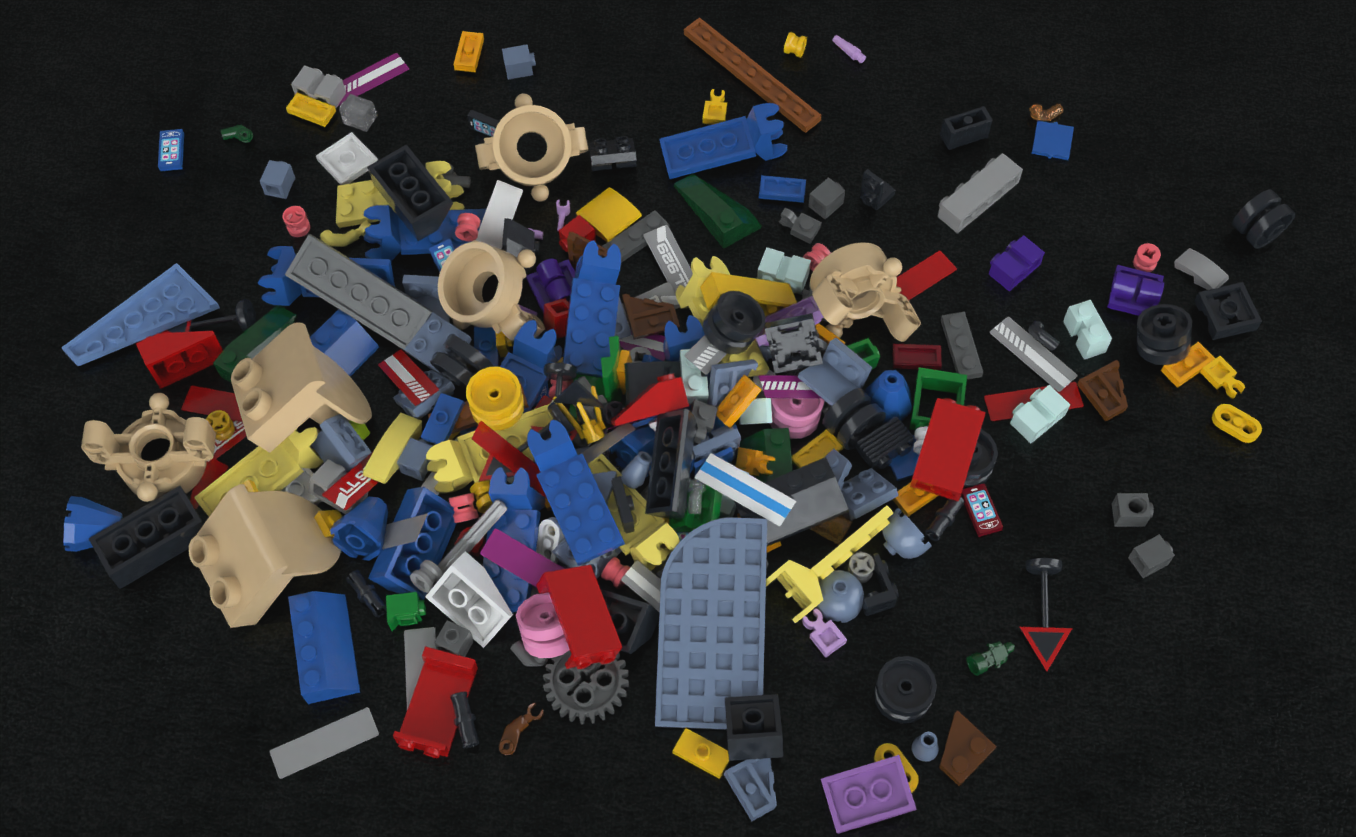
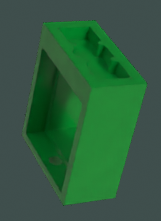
(936, 381)

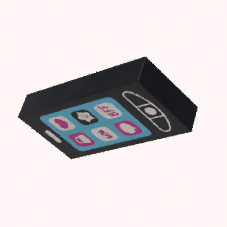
(482, 123)

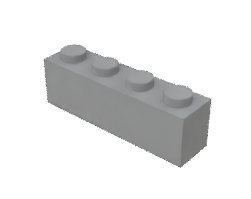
(979, 192)

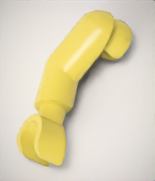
(344, 240)

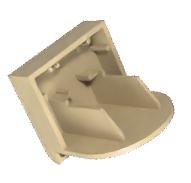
(291, 384)
(256, 548)

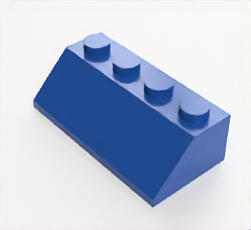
(344, 341)
(397, 563)
(323, 646)

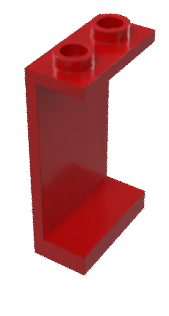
(948, 449)
(582, 615)
(431, 714)

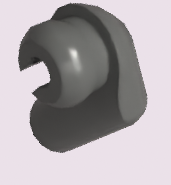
(527, 659)

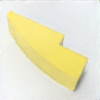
(390, 447)

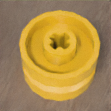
(495, 398)

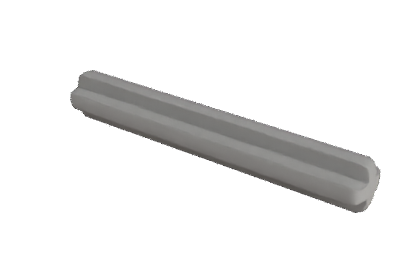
(474, 534)

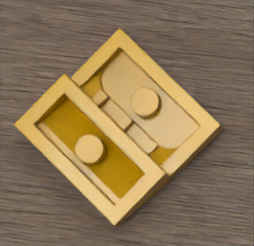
(609, 214)

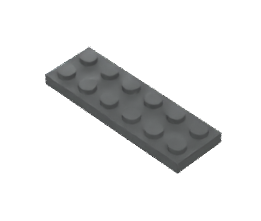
(357, 292)

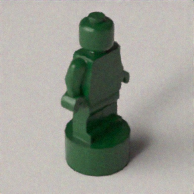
(996, 654)

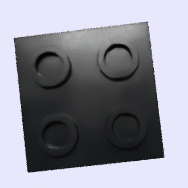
(605, 153)

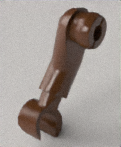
(512, 731)

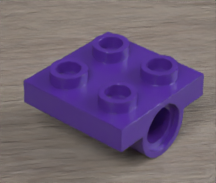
(551, 281)
(1134, 290)

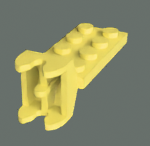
(357, 197)
(692, 298)
(464, 460)
(267, 470)
(651, 536)
(803, 582)

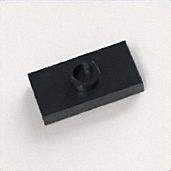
(624, 504)

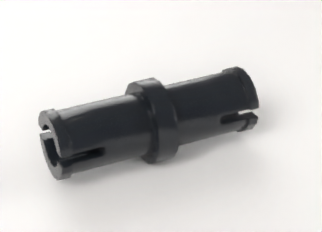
(943, 518)
(367, 593)
(464, 720)

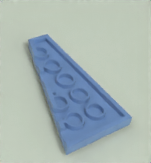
(153, 309)

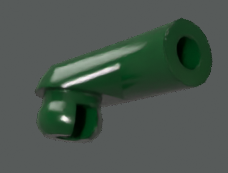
(238, 132)

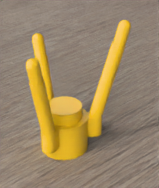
(592, 430)

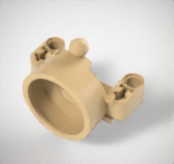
(561, 140)
(859, 284)
(462, 285)
(183, 464)

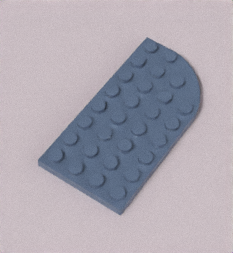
(711, 623)

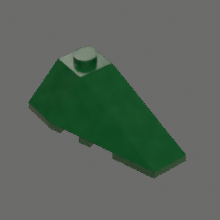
(720, 214)
(253, 340)
(772, 443)

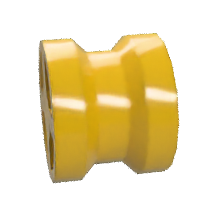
(795, 44)
(218, 419)

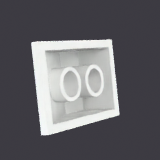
(471, 599)

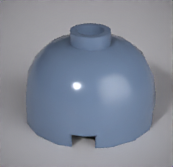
(903, 537)
(841, 596)

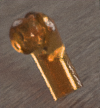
(1045, 115)

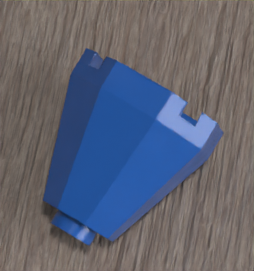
(891, 395)
(638, 440)
(86, 521)
(362, 529)

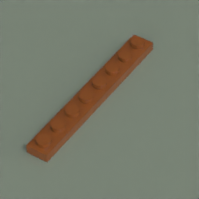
(752, 74)

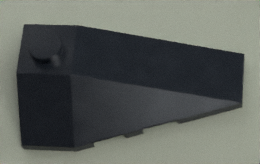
(519, 238)
(632, 620)

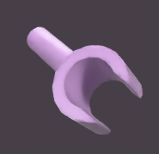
(562, 211)

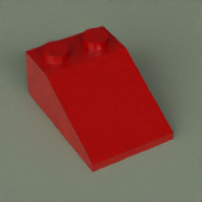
(178, 354)
(658, 398)

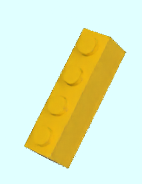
(769, 294)

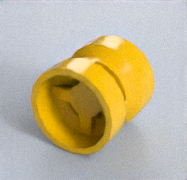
(481, 494)

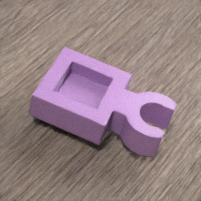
(825, 635)

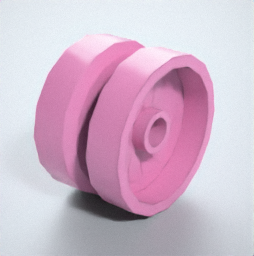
(797, 414)
(541, 627)

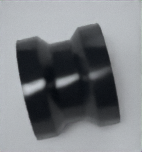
(614, 408)

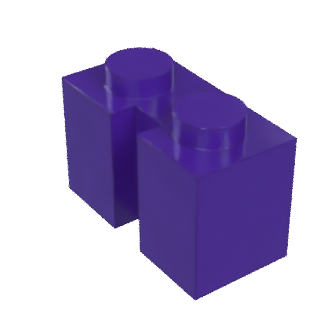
(1016, 263)

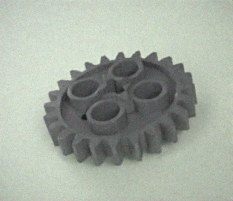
(601, 696)

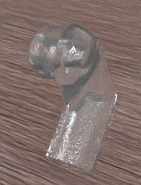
(695, 492)

